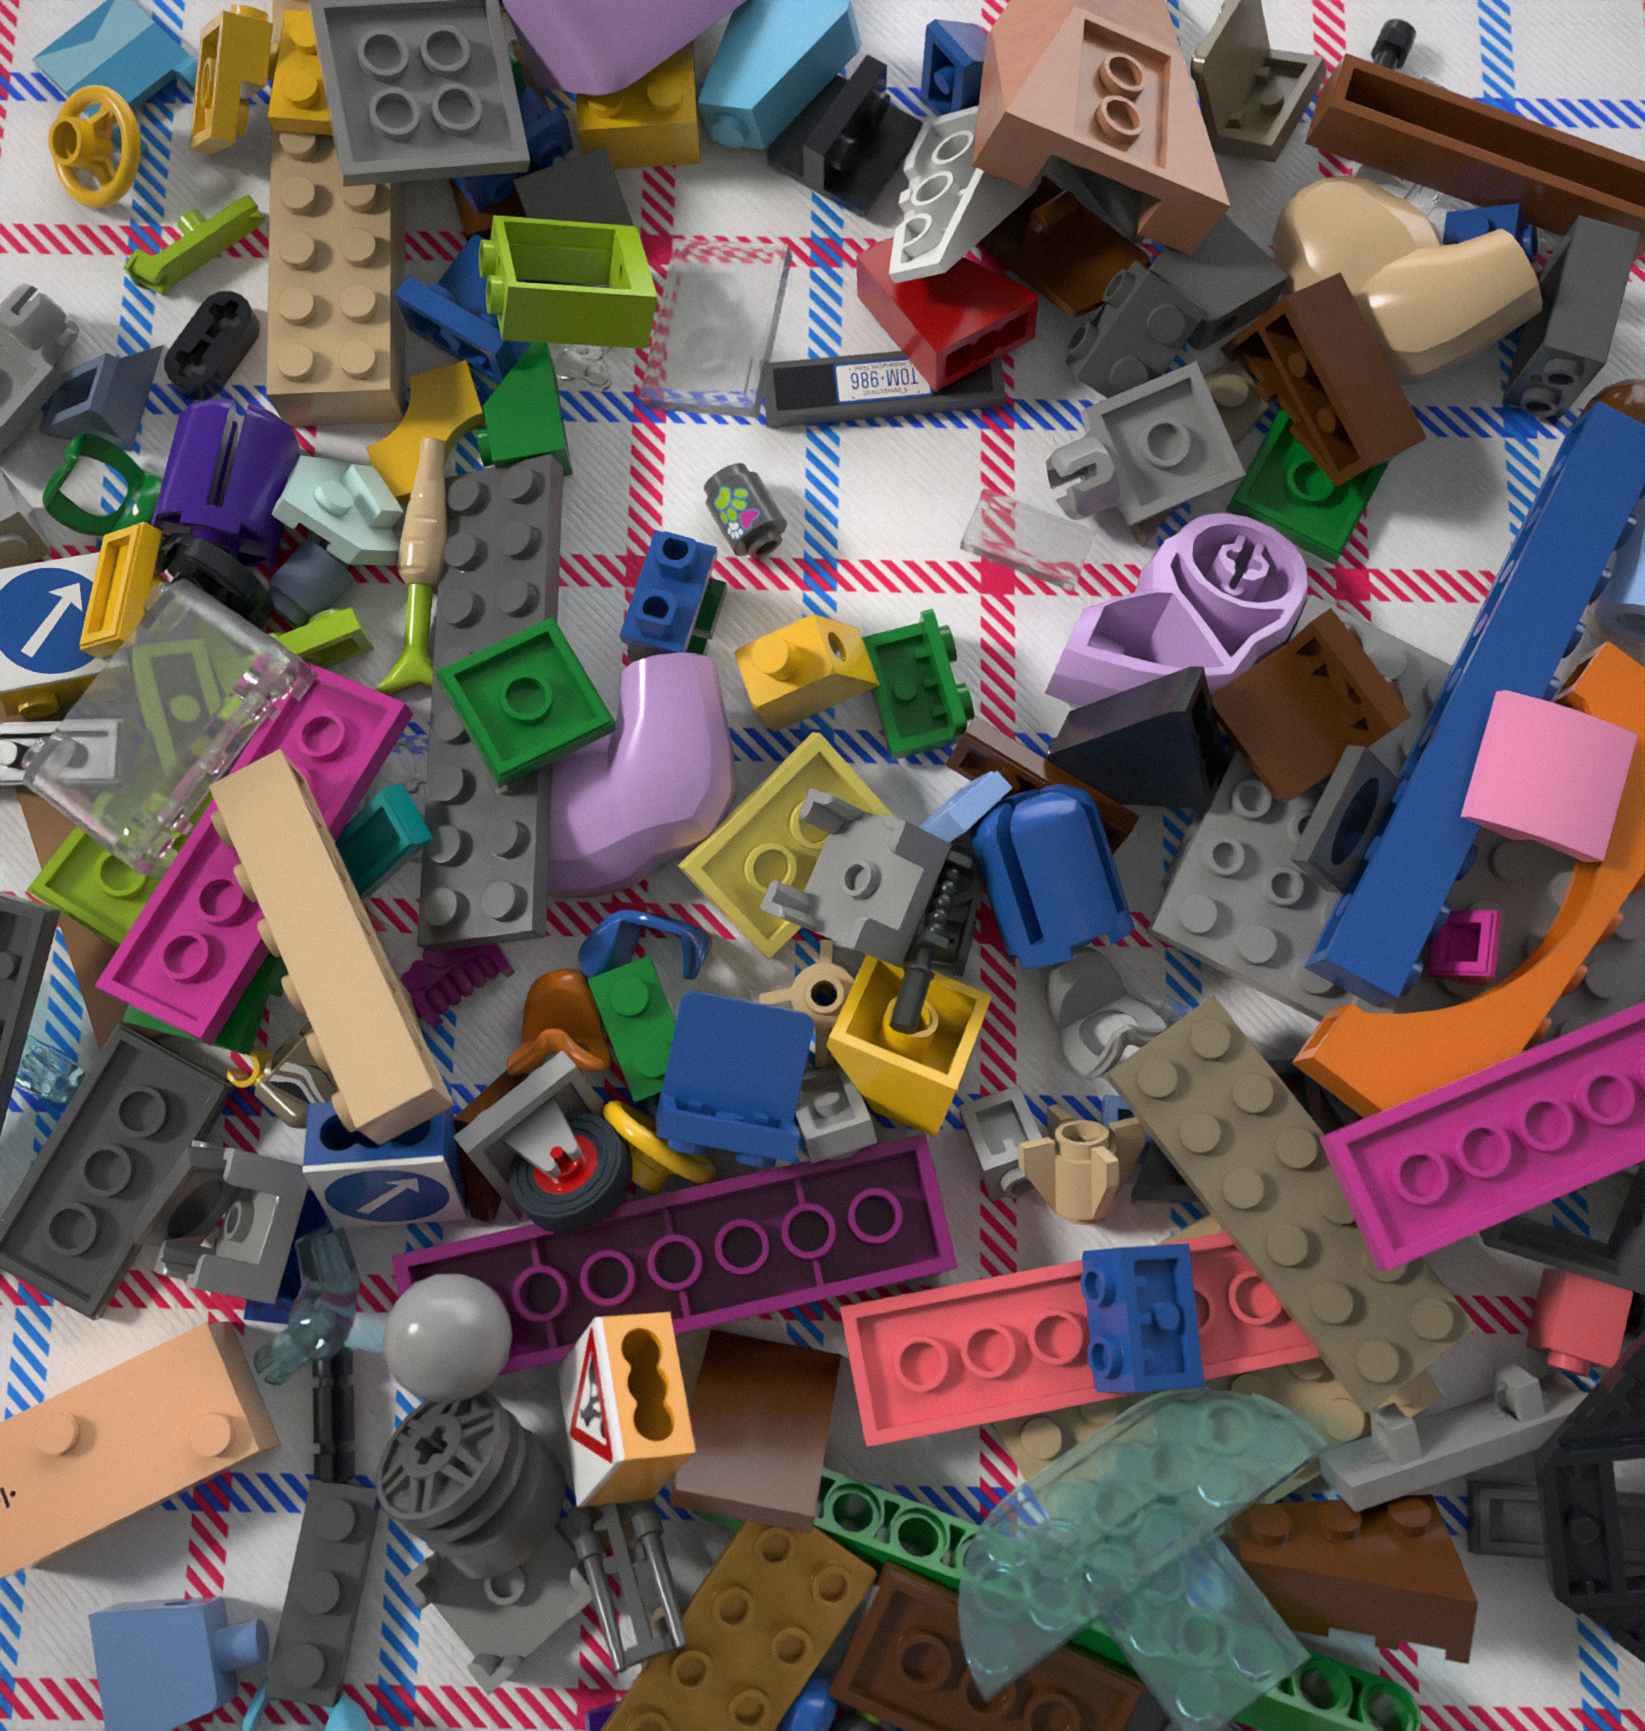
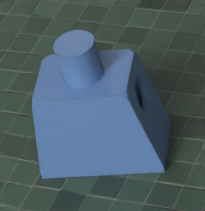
(170, 1660)

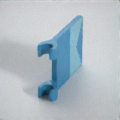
(117, 50)

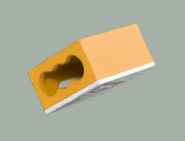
(625, 1409)

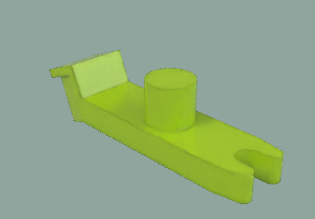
(201, 243)

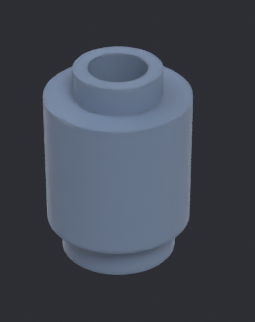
(309, 582)

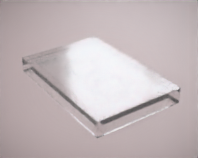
(716, 327)

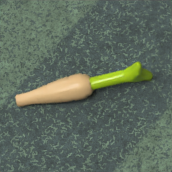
(420, 567)

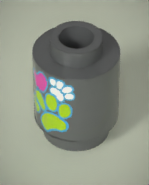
(744, 511)

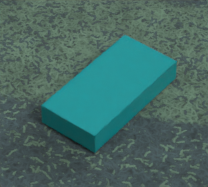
(382, 839)

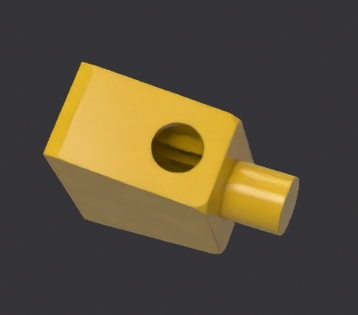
(799, 675)

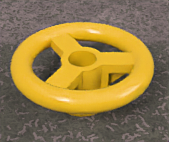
(88, 146)
(651, 1157)

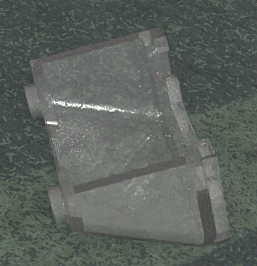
(163, 724)

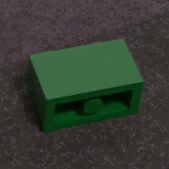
(637, 1024)

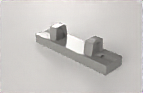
(1451, 1443)

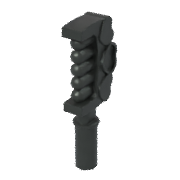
(927, 945)

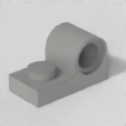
(832, 1115)

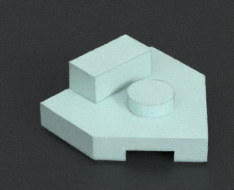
(343, 506)

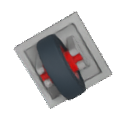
(551, 1150)

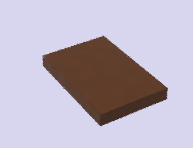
(758, 1431)

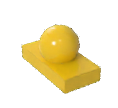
(120, 588)

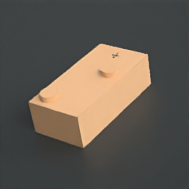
(127, 1443)

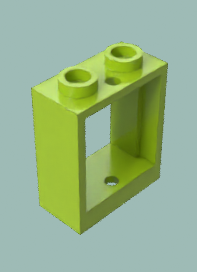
(571, 254)

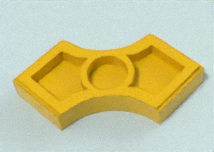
(439, 407)

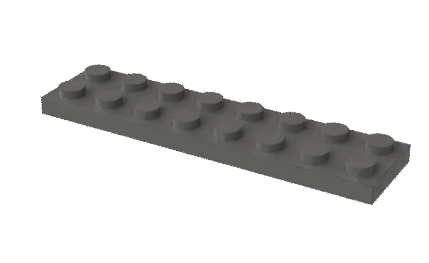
(489, 843)

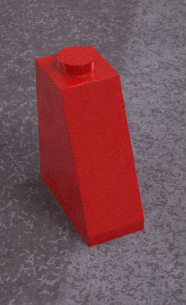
(947, 319)

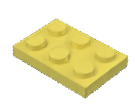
(770, 842)

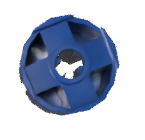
(1049, 874)

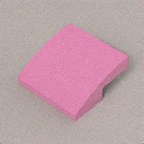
(1549, 775)

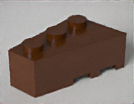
(1330, 379)
(1360, 1571)

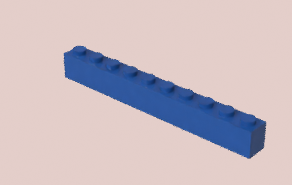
(1514, 647)

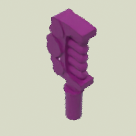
(451, 974)

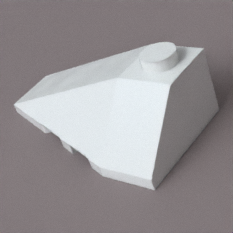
(948, 199)

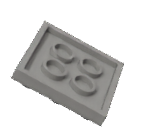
(418, 89)

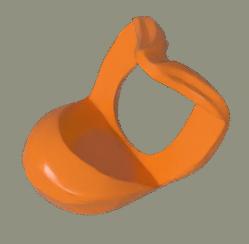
(559, 1017)

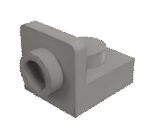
(994, 1130)

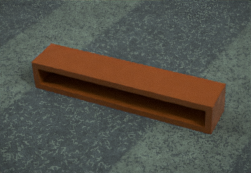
(1475, 150)

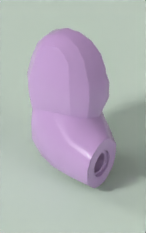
(1206, 599)
(647, 786)

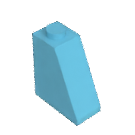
(773, 67)

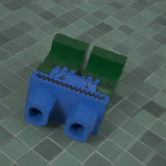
(674, 599)

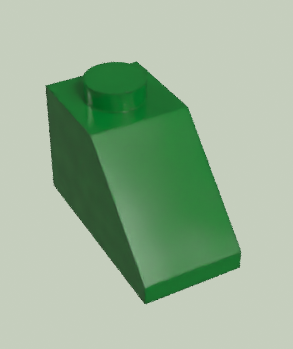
(525, 414)

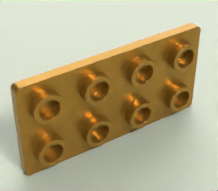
(749, 1634)

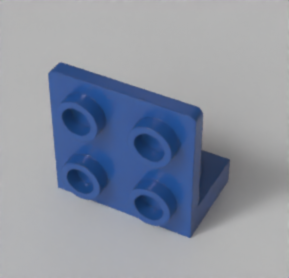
(457, 318)

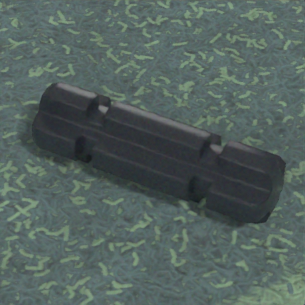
(334, 1418)

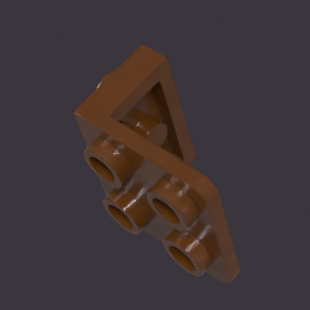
(1307, 705)

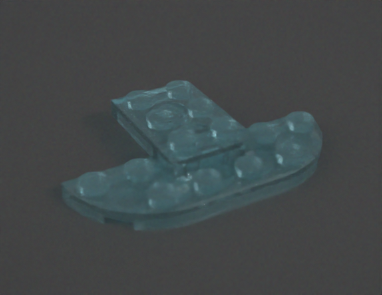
(1131, 1540)

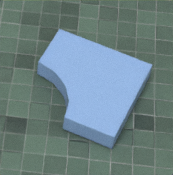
(966, 806)

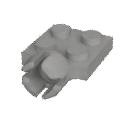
(30, 344)
(1147, 450)

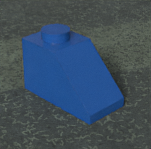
(952, 66)

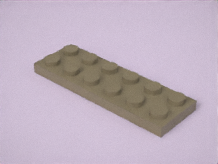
(1275, 1195)

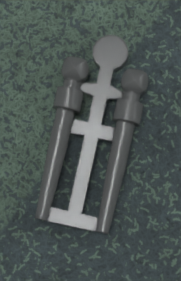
(590, 1552)

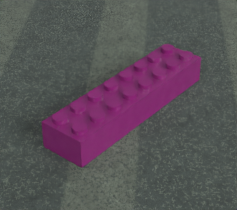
(712, 1250)

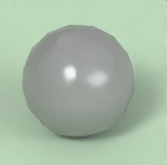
(447, 1338)

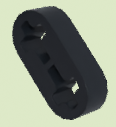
(209, 344)

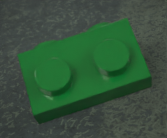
(917, 690)

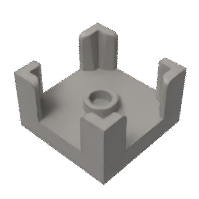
(866, 880)
(253, 1233)
(508, 1614)

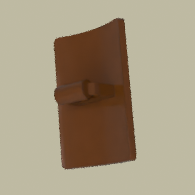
(1062, 249)

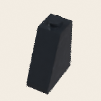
(1147, 743)

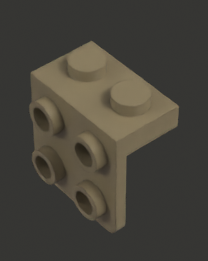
(1246, 89)

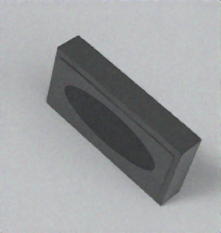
(1345, 819)
(187, 1200)

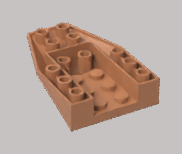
(1107, 96)

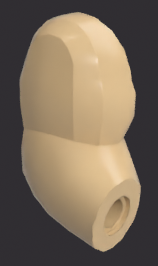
(1420, 298)

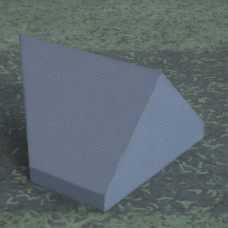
(103, 398)

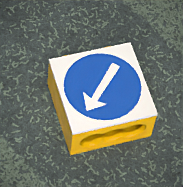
(41, 635)

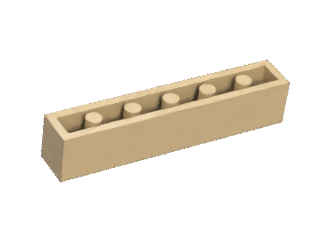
(329, 950)

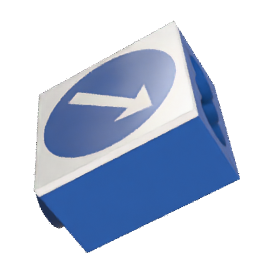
(392, 1183)

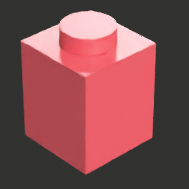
(1578, 1321)

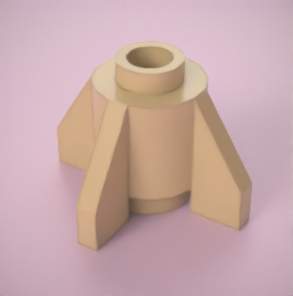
(806, 987)
(1081, 1164)

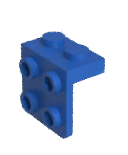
(734, 1078)

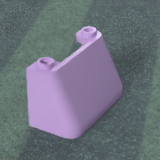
(606, 43)

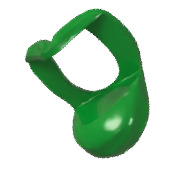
(138, 504)

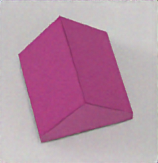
(1467, 947)

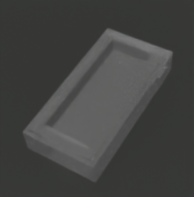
(1028, 539)

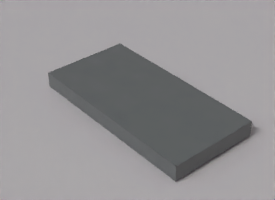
(102, 1165)

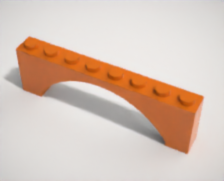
(1391, 1058)

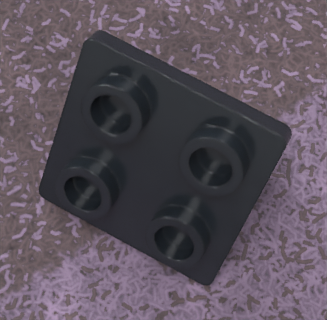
(847, 139)

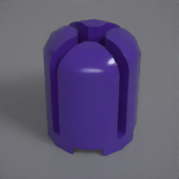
(224, 487)

